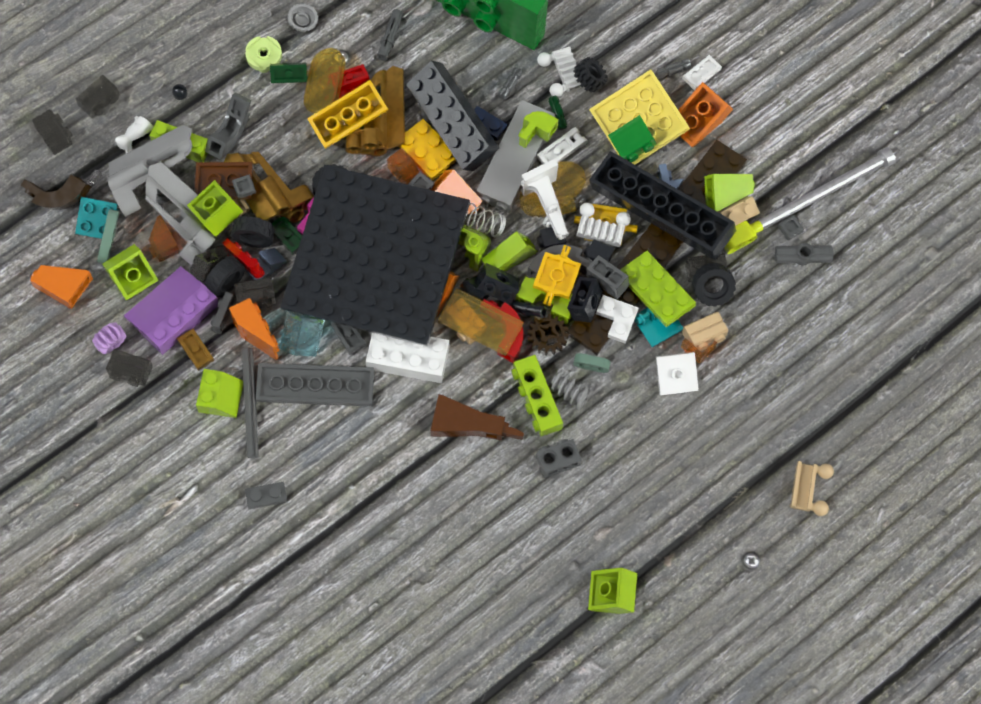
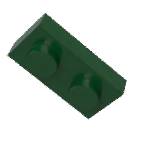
(288, 72)
(287, 234)

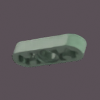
(108, 236)

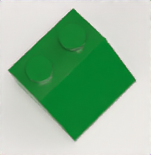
(632, 139)

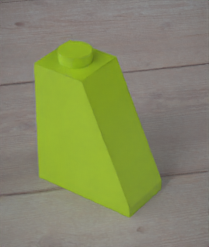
(727, 189)
(511, 252)

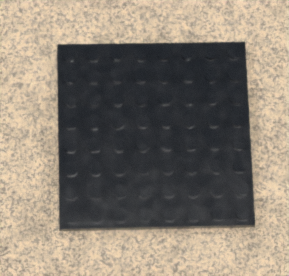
(375, 255)

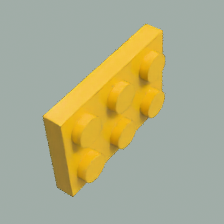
(427, 149)

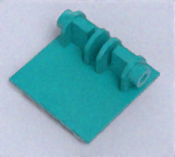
(93, 216)
(654, 329)

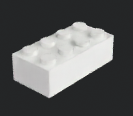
(408, 358)

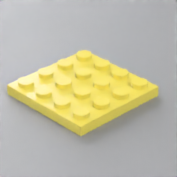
(650, 101)

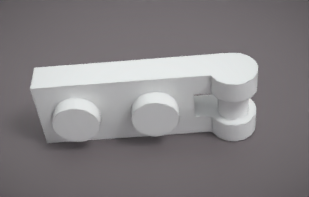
(562, 147)

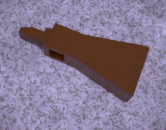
(458, 420)

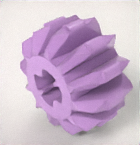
(109, 338)

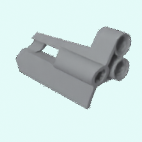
(132, 168)
(187, 224)

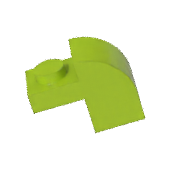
(538, 124)

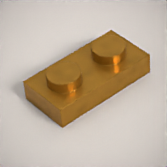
(195, 349)

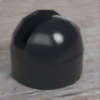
(179, 94)

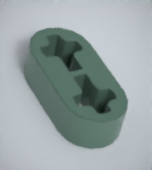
(591, 363)

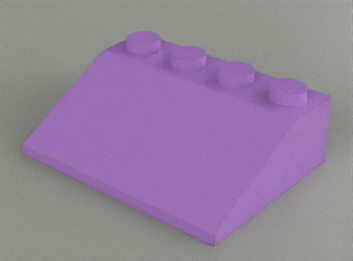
(172, 309)

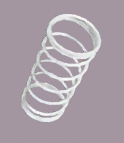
(494, 221)

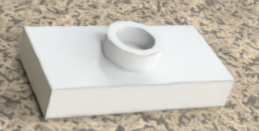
(702, 72)

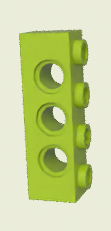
(530, 367)

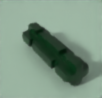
(557, 109)

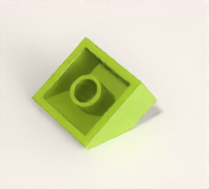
(214, 208)
(130, 272)
(219, 394)
(612, 591)

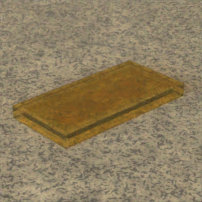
(480, 321)

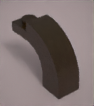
(63, 198)

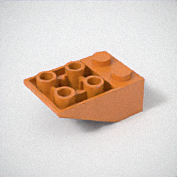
(253, 327)

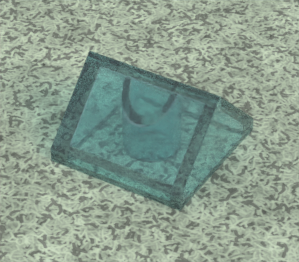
(301, 334)

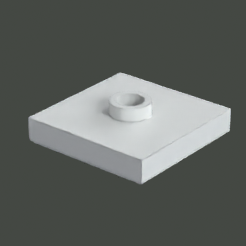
(677, 373)

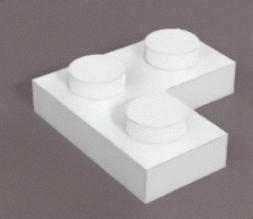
(621, 314)

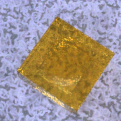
(566, 202)

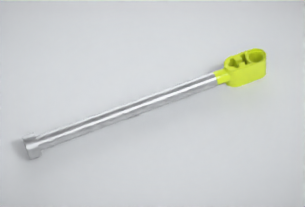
(747, 232)

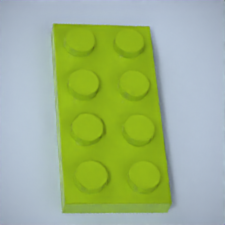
(657, 289)

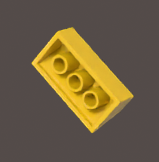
(347, 114)

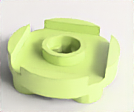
(263, 44)

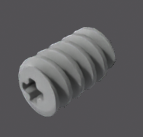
(570, 390)

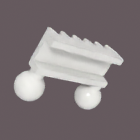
(565, 65)
(601, 231)

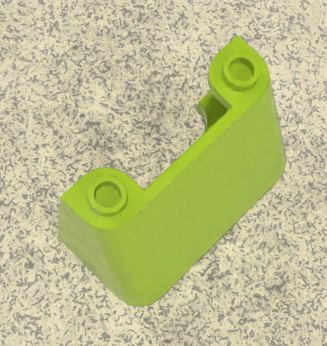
(476, 244)

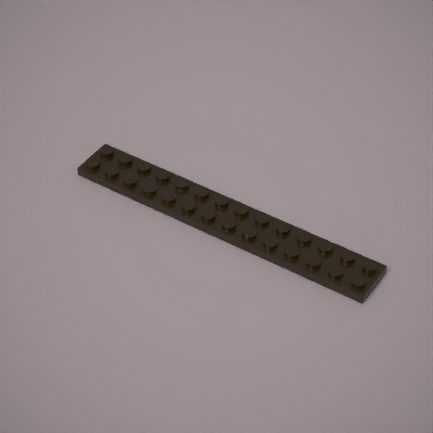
(660, 244)

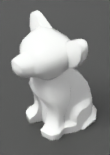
(136, 130)

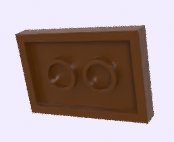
(223, 174)

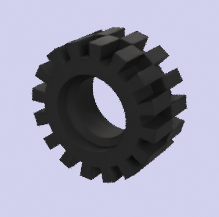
(590, 74)

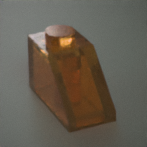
(402, 166)
(161, 241)

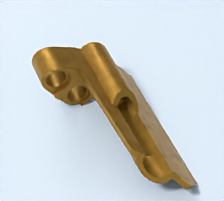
(389, 129)
(272, 194)

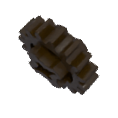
(545, 342)

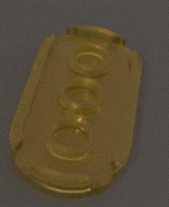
(324, 80)
(569, 179)

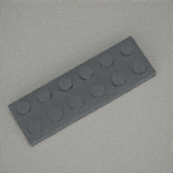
(315, 384)

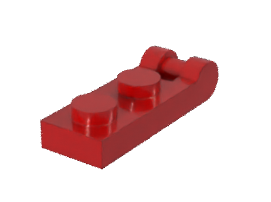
(251, 264)

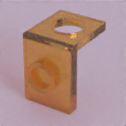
(699, 356)

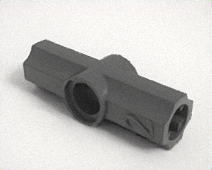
(815, 254)

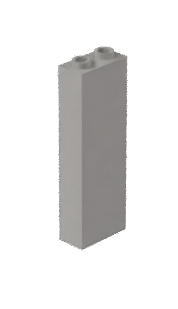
(504, 175)

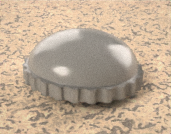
(302, 17)

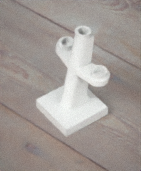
(540, 181)

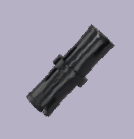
(529, 309)

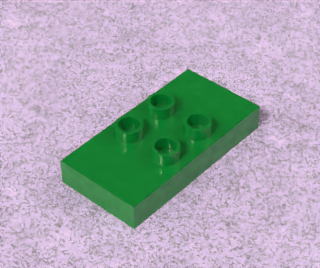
(516, 19)

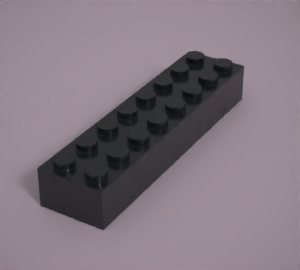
(663, 205)

